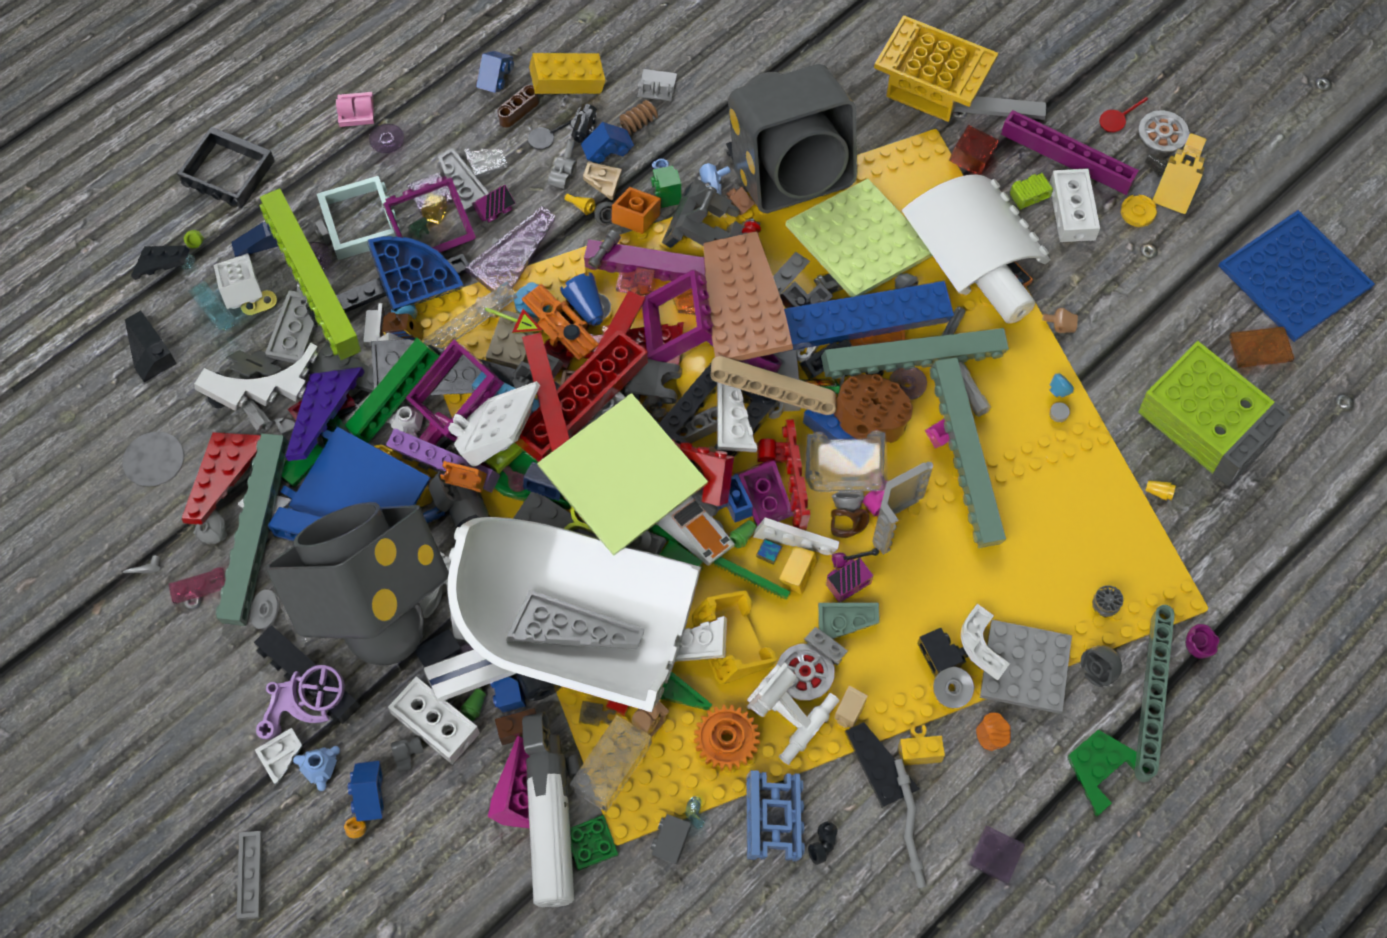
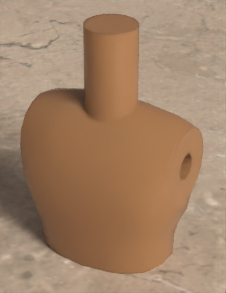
(1063, 320)

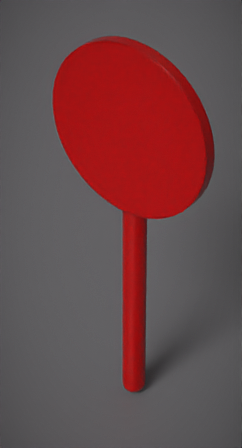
(1114, 120)

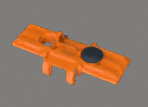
(572, 336)

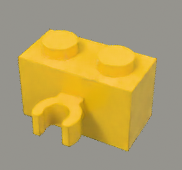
(921, 749)

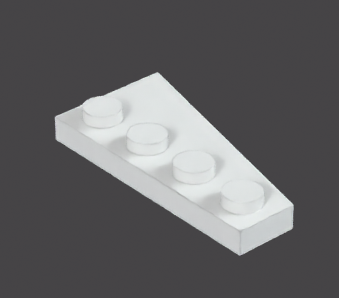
(732, 421)
(703, 641)

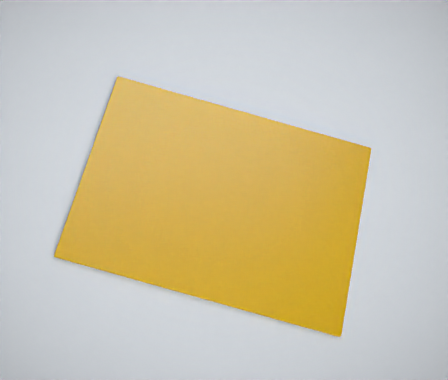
(1059, 488)

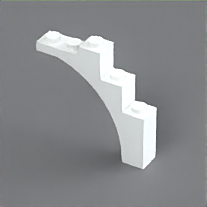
(232, 391)

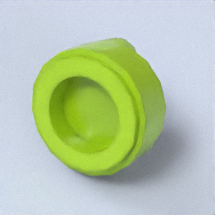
(193, 239)

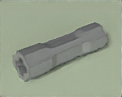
(977, 401)
(256, 416)

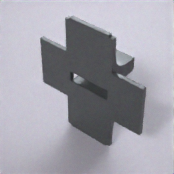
(253, 365)

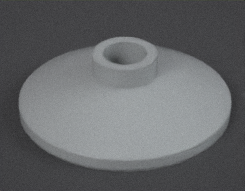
(264, 609)
(963, 687)

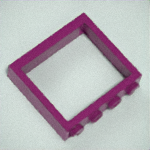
(427, 188)
(688, 340)
(435, 374)

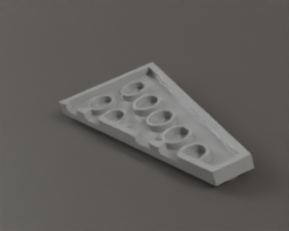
(558, 622)

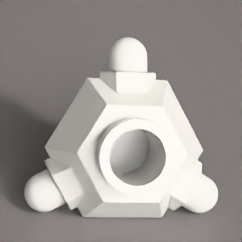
(407, 420)

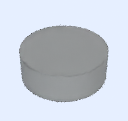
(1059, 412)

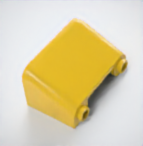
(742, 647)

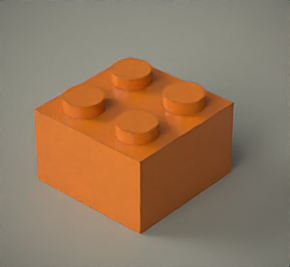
(636, 210)

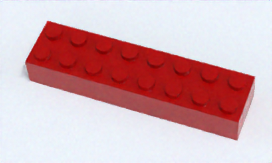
(587, 391)

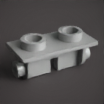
(826, 645)

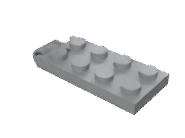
(292, 329)

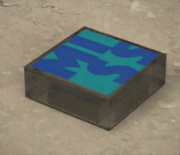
(769, 551)

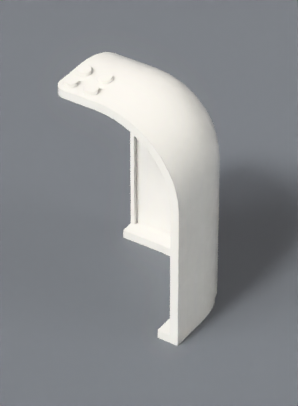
(507, 557)

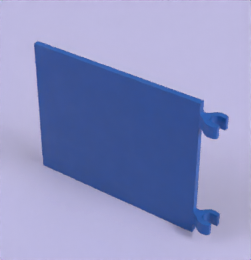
(353, 474)

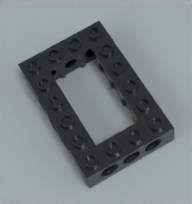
(696, 396)

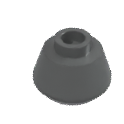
(603, 213)
(905, 280)

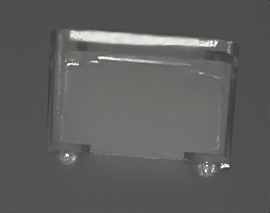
(846, 463)

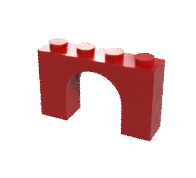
(716, 469)

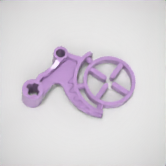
(285, 699)

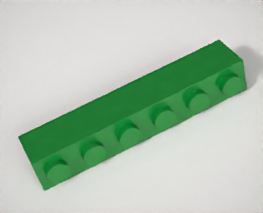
(392, 390)

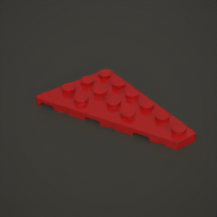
(796, 483)

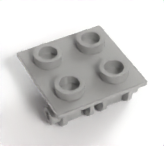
(657, 85)

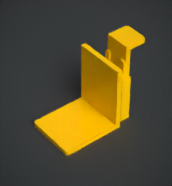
(1181, 176)

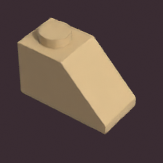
(850, 707)

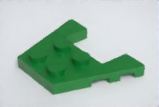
(1096, 761)

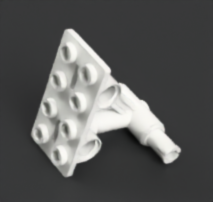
(773, 695)

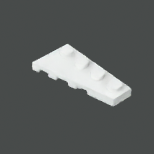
(793, 536)

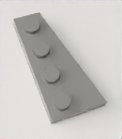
(465, 181)

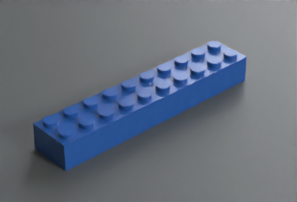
(868, 315)

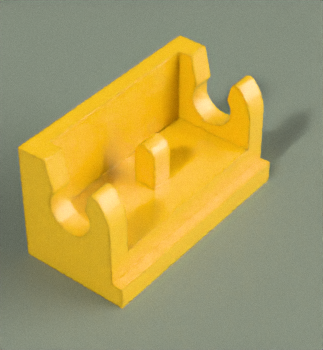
(798, 569)

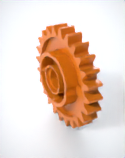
(722, 752)

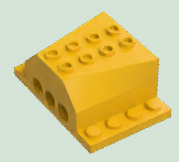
(933, 68)

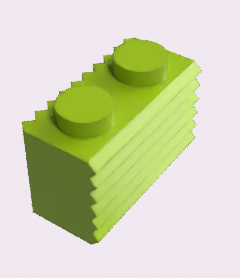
(1031, 191)

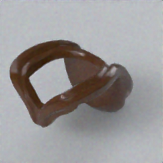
(860, 521)

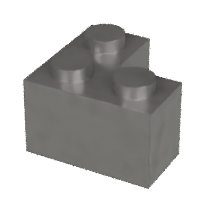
(796, 296)

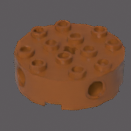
(872, 404)

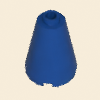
(585, 298)

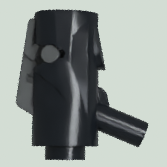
(583, 122)

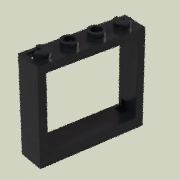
(200, 153)

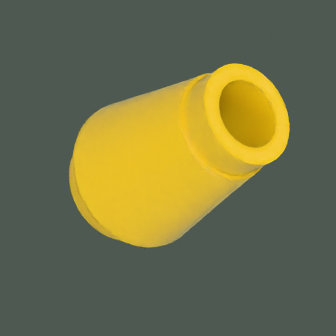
(1163, 490)

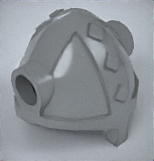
(214, 530)

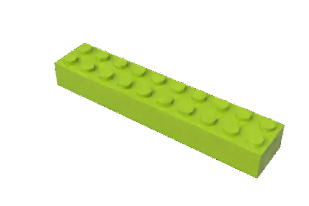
(309, 275)

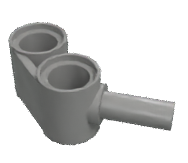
(564, 168)

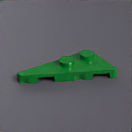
(680, 692)

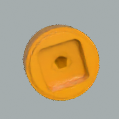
(354, 828)

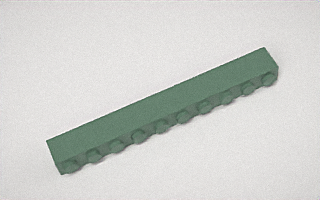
(913, 353)
(967, 453)
(252, 530)

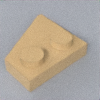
(602, 178)

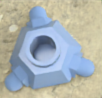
(318, 765)

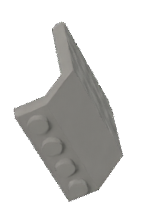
(898, 495)

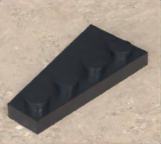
(877, 764)

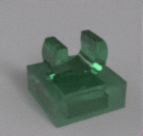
(417, 226)

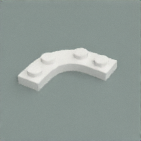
(975, 646)

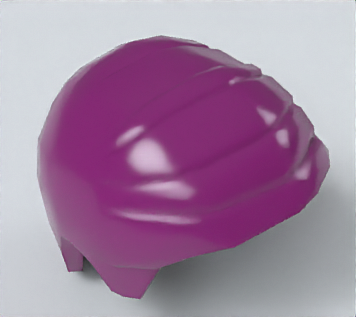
(1201, 641)

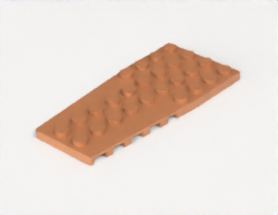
(744, 300)

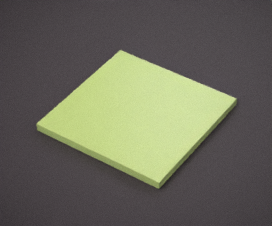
(622, 474)

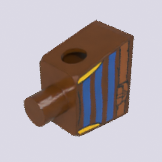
(402, 326)

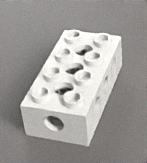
(1074, 205)
(449, 719)

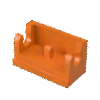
(463, 476)

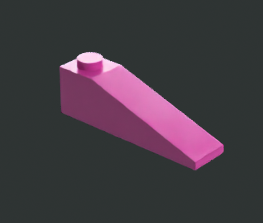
(510, 796)

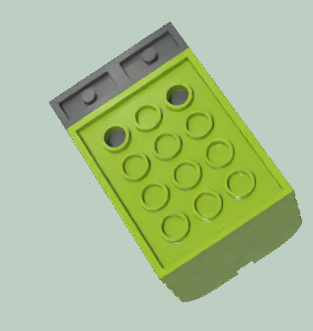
(1213, 413)

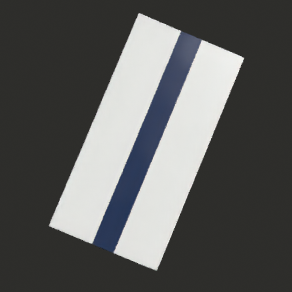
(462, 674)

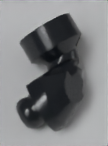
(827, 834)

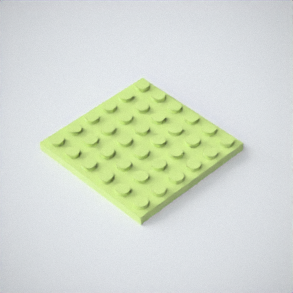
(859, 238)

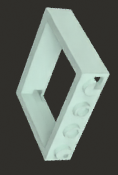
(345, 192)

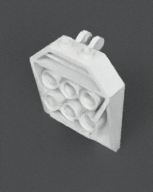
(493, 424)

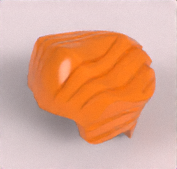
(993, 732)

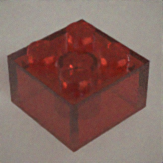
(974, 150)

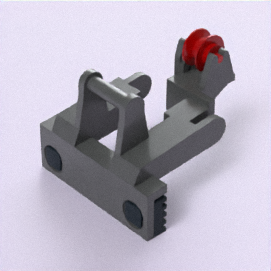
(690, 222)

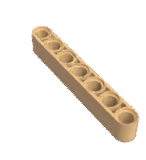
(773, 385)

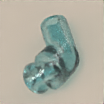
(692, 812)

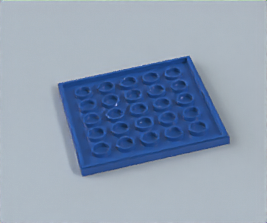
(1296, 275)

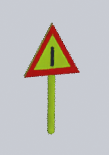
(523, 323)

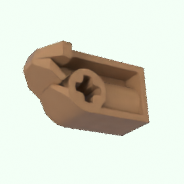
(650, 721)

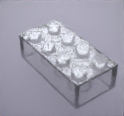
(611, 763)

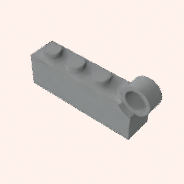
(788, 368)

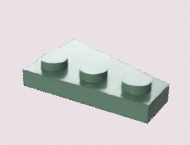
(846, 618)

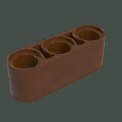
(517, 106)

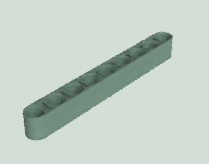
(1153, 701)

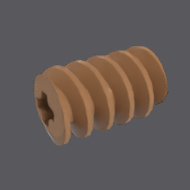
(637, 116)

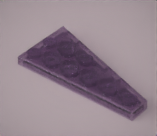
(512, 253)

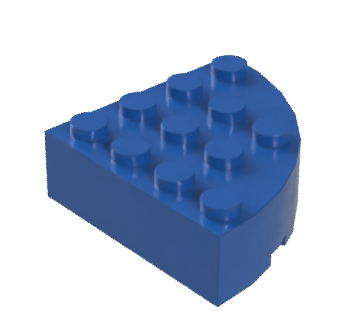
(411, 271)

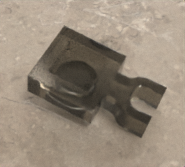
(592, 713)

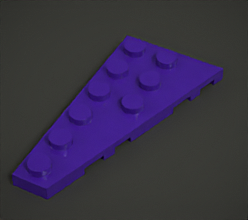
(320, 403)

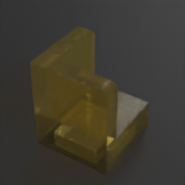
(434, 207)

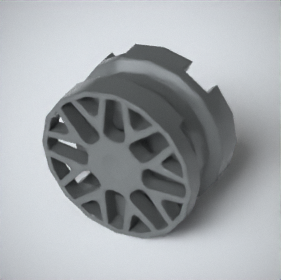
(1107, 601)

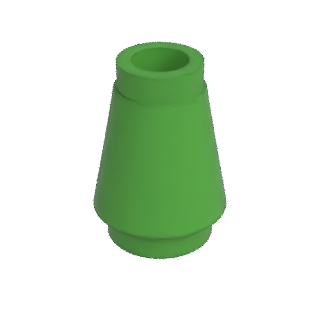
(742, 534)
(472, 707)

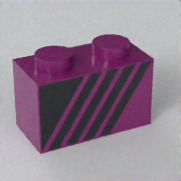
(494, 203)
(849, 579)

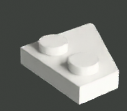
(279, 754)

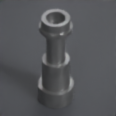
(610, 239)

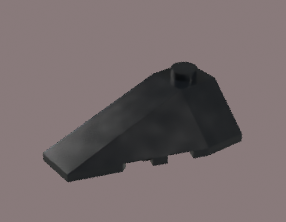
(147, 349)

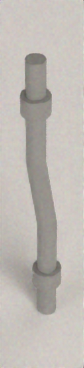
(916, 866)

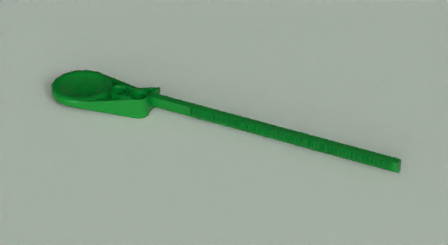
(522, 464)

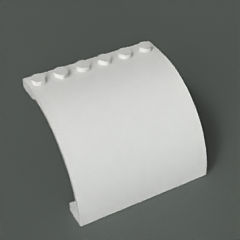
(972, 229)

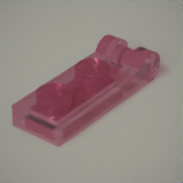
(197, 586)

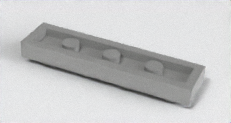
(249, 875)

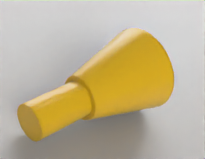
(586, 205)

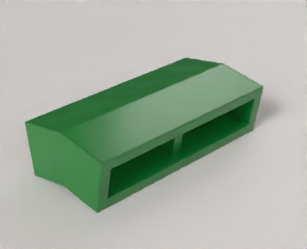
(297, 470)

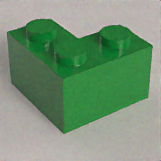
(667, 185)

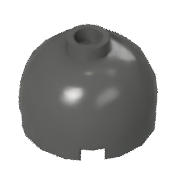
(1102, 665)

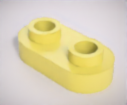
(260, 305)

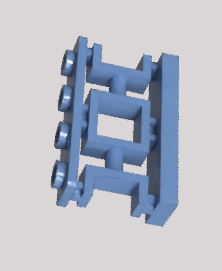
(758, 816)

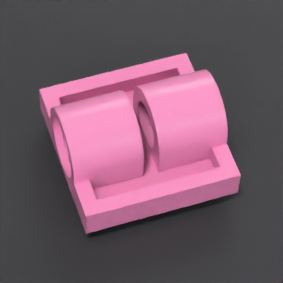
(355, 109)

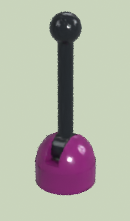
(840, 559)

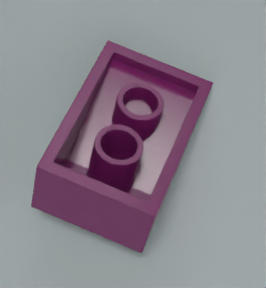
(766, 492)

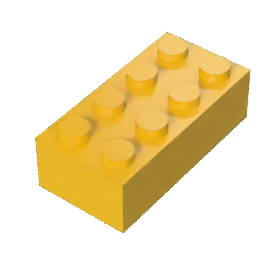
(567, 73)

